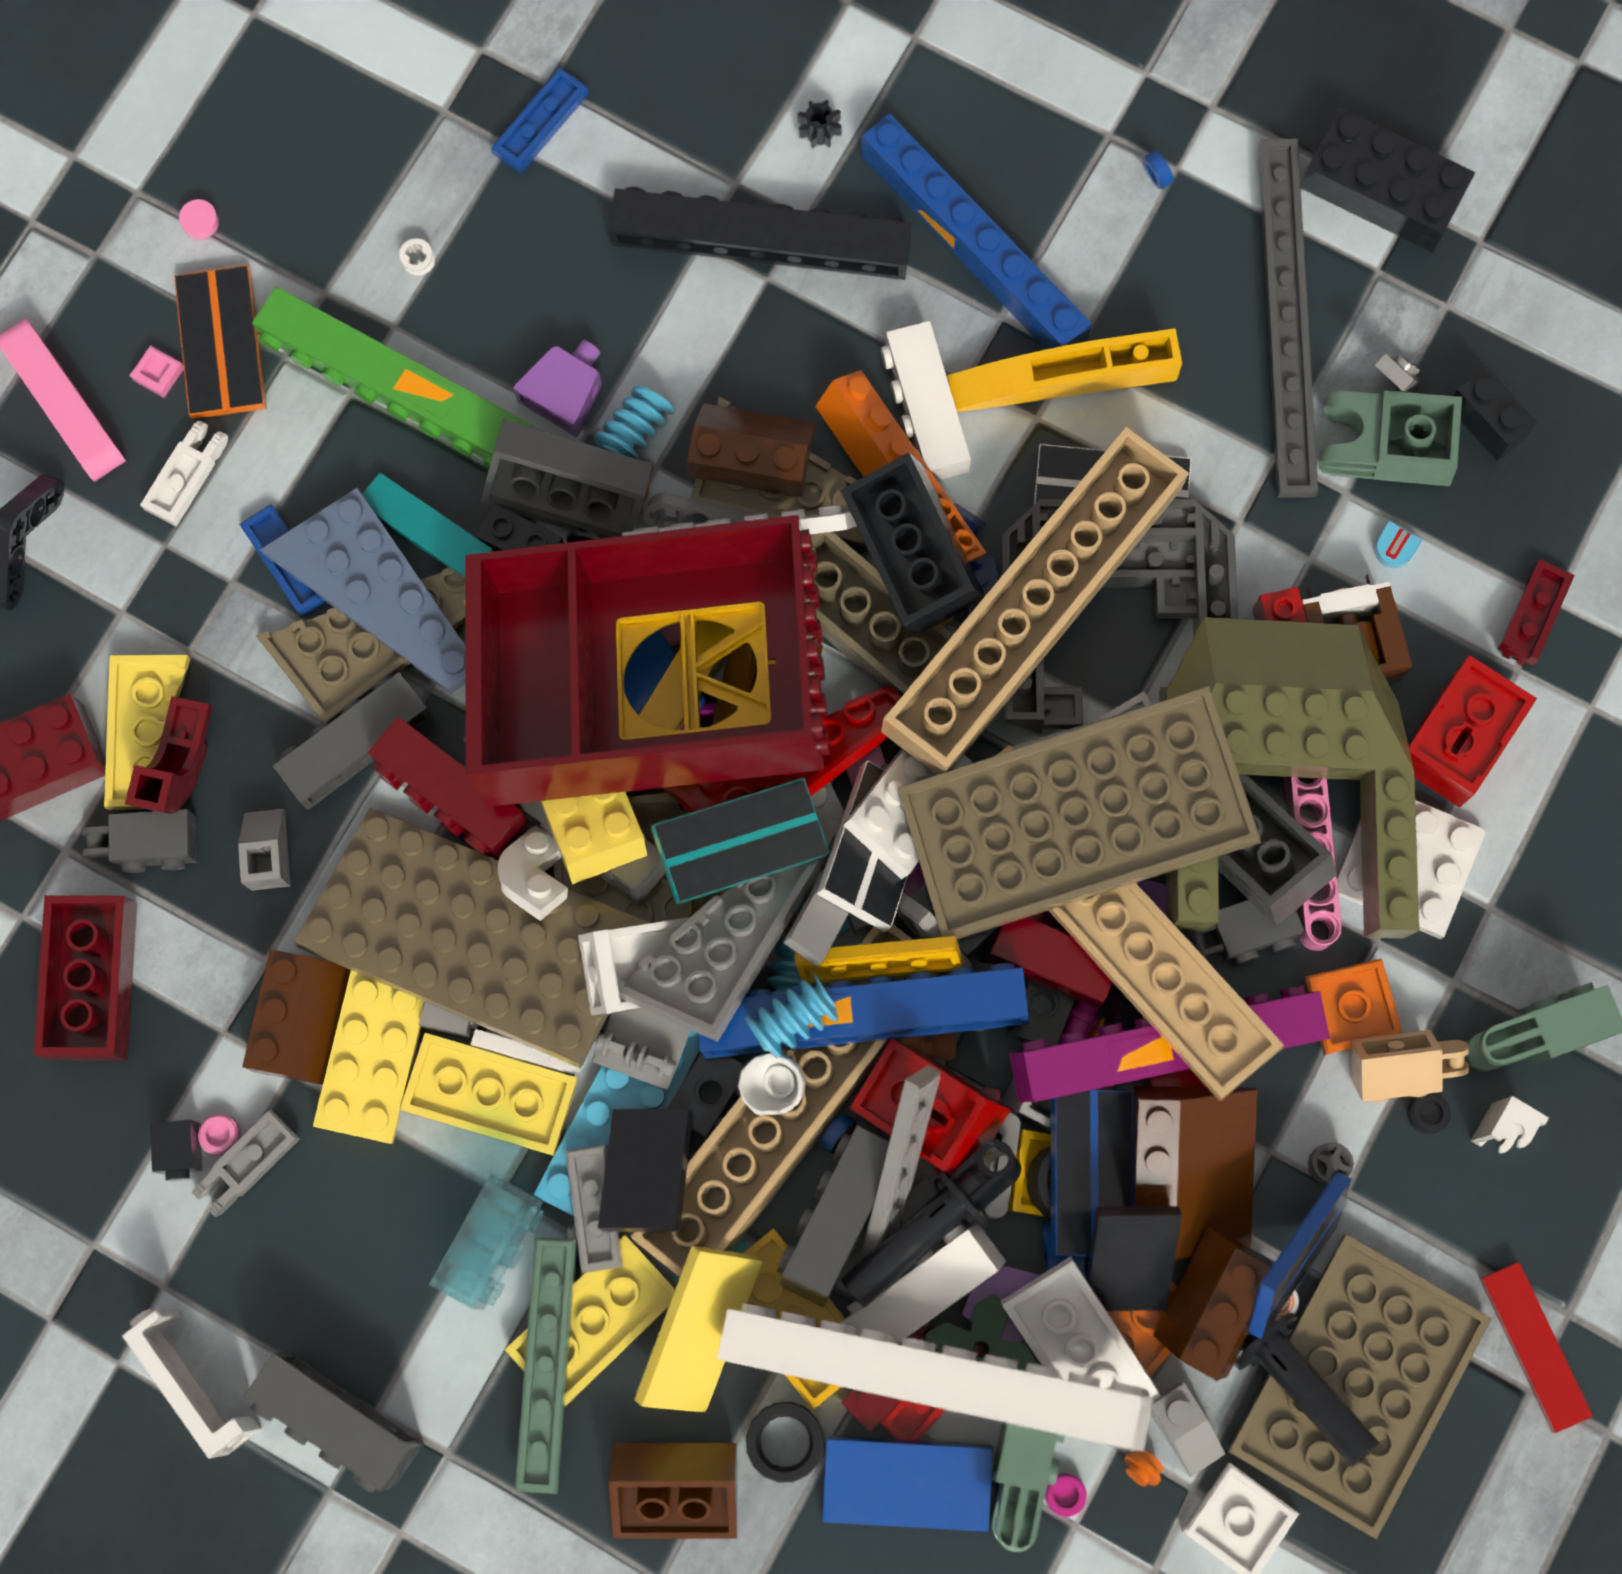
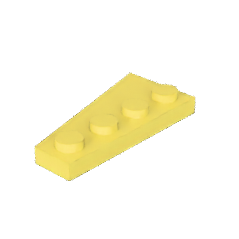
(136, 716)

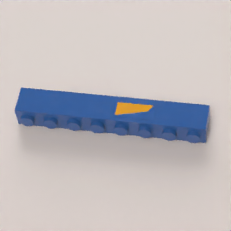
(973, 236)
(891, 1009)

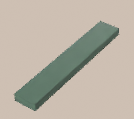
(546, 1366)

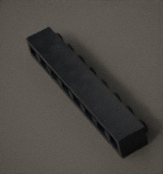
(760, 233)

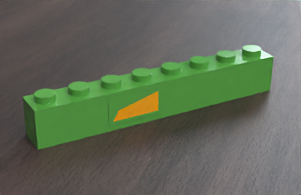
(381, 375)

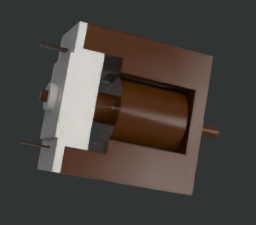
(1382, 634)

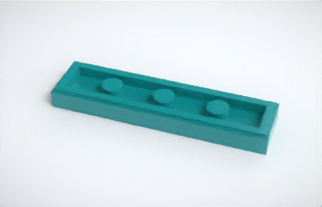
(422, 524)

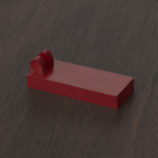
(1535, 613)

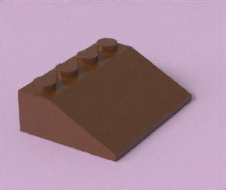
(1196, 1157)

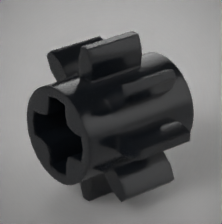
(819, 124)

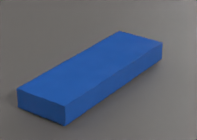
(540, 120)
(265, 528)

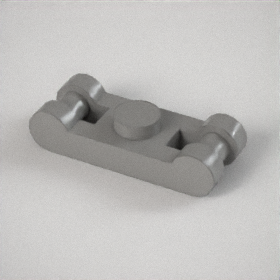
(1009, 1134)

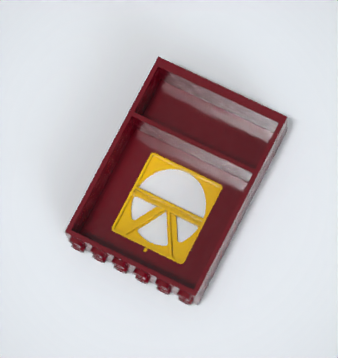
(563, 619)

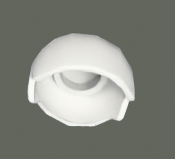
(771, 1084)

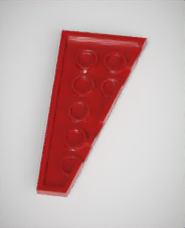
(851, 736)

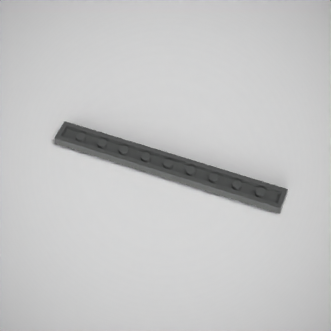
(1287, 319)

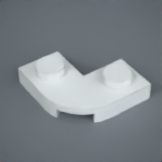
(524, 875)

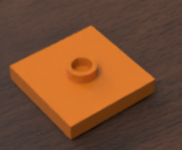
(1355, 1004)

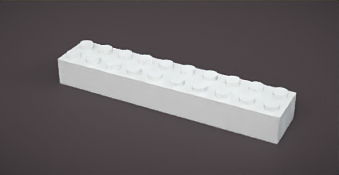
(935, 1379)

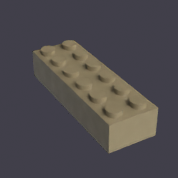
(863, 620)

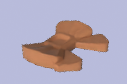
(941, 1045)

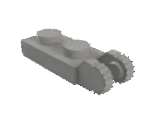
(248, 1160)

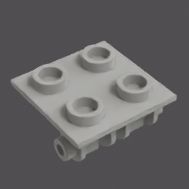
(642, 1046)

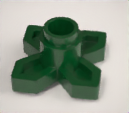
(987, 1328)

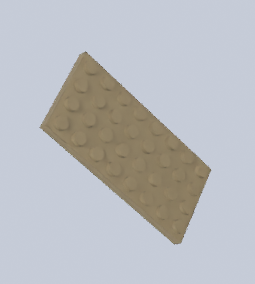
(1078, 815)
(443, 931)

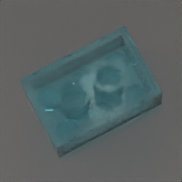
(488, 1244)

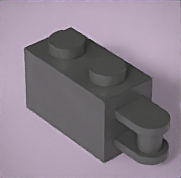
(145, 840)
(1245, 931)

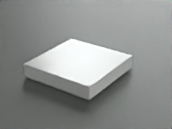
(1240, 1522)

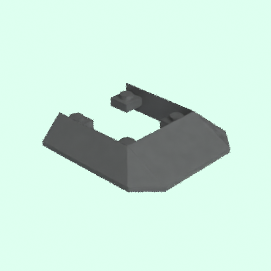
(1182, 556)

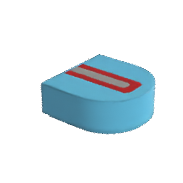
(1395, 546)

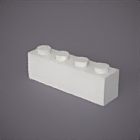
(926, 400)
(930, 1285)

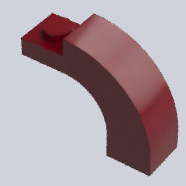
(177, 762)

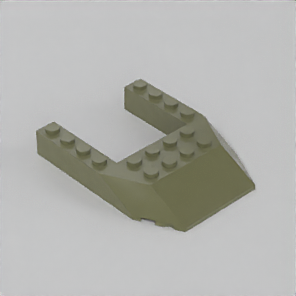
(1308, 707)

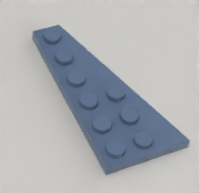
(364, 575)

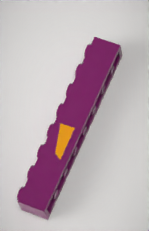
(1142, 1053)

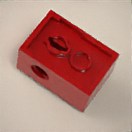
(1467, 730)
(960, 1113)

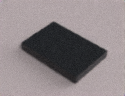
(645, 1170)
(1133, 1256)

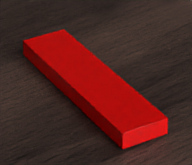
(1536, 1347)

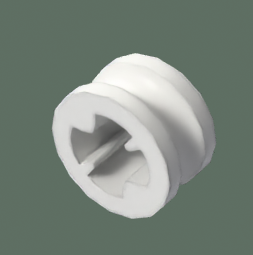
(411, 246)

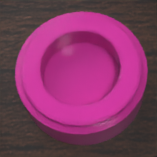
(1066, 1496)

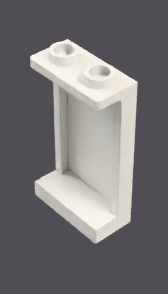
(615, 956)
(182, 1388)

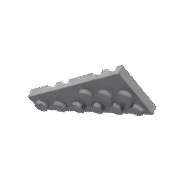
(720, 951)

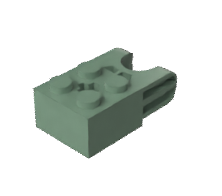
(1398, 436)
(1548, 1029)
(1023, 1469)

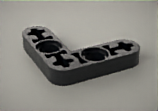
(17, 520)

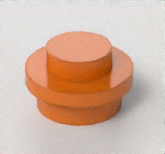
(1143, 1468)

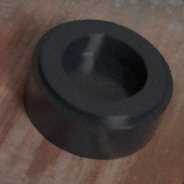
(1429, 1113)

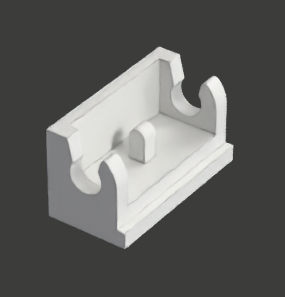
(1506, 1121)

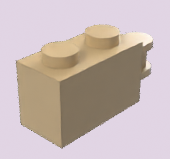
(1405, 1064)

